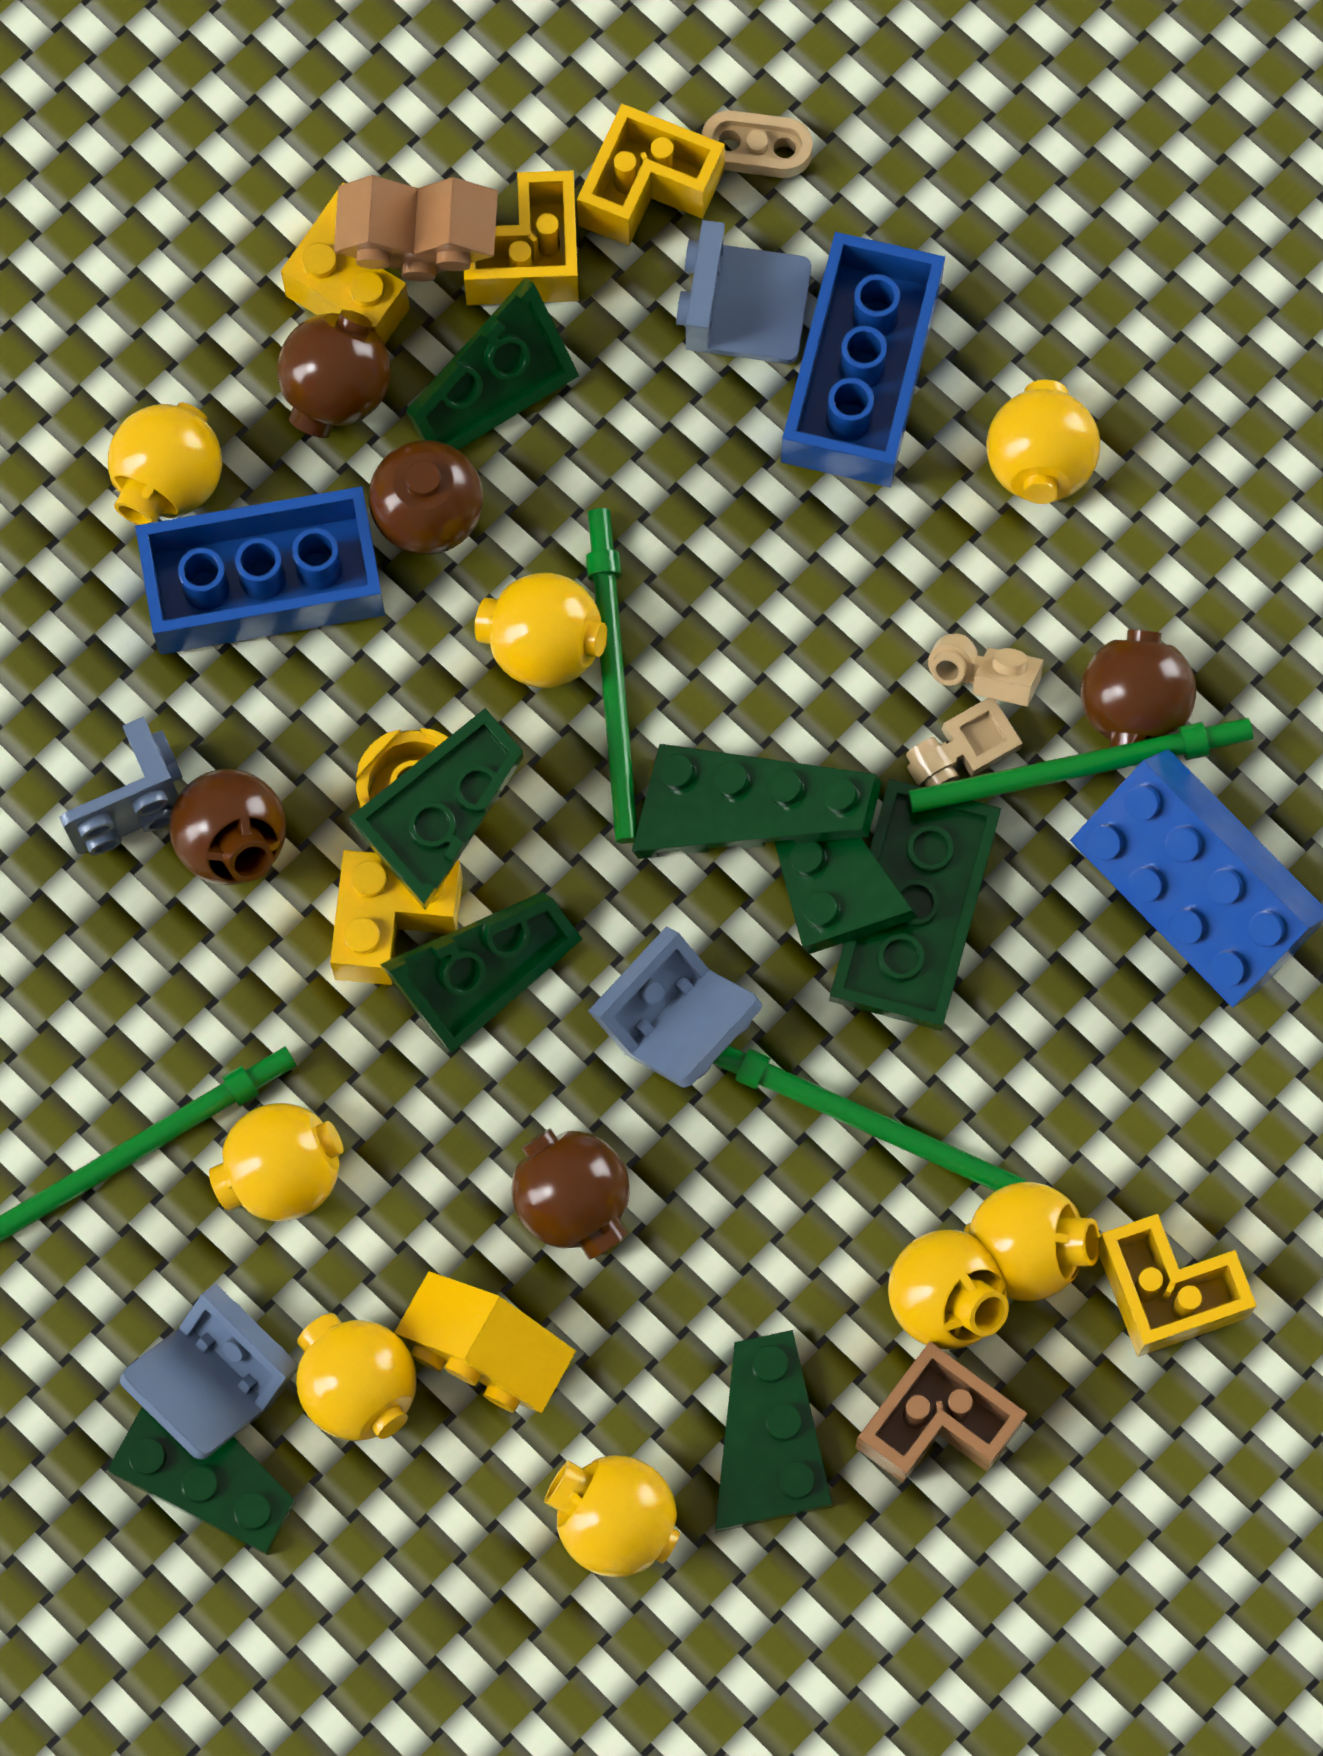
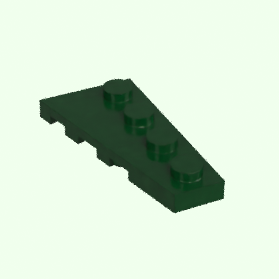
(732, 799)

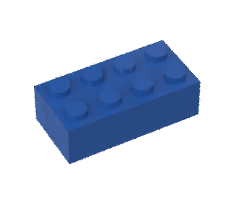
(862, 359)
(260, 570)
(1199, 877)

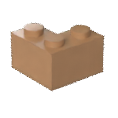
(415, 228)
(941, 1401)

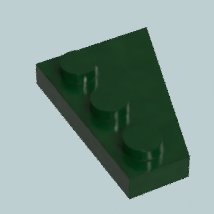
(496, 373)
(438, 805)
(770, 1439)
(222, 1491)

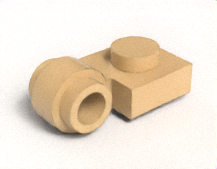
(998, 675)
(975, 738)

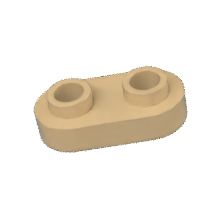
(758, 139)

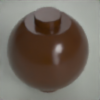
(333, 372)
(425, 497)
(1138, 689)
(228, 827)
(571, 1191)

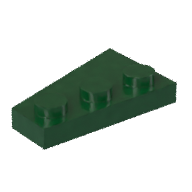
(838, 892)
(481, 967)

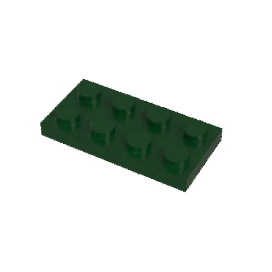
(938, 869)

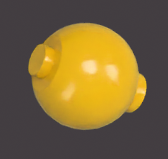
(1043, 443)
(163, 462)
(542, 629)
(277, 1163)
(1035, 1238)
(948, 1290)
(355, 1378)
(614, 1515)

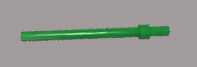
(603, 569)
(1191, 741)
(754, 1070)
(238, 1087)

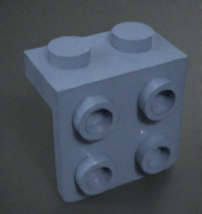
(743, 299)
(141, 804)
(674, 1010)
(210, 1375)

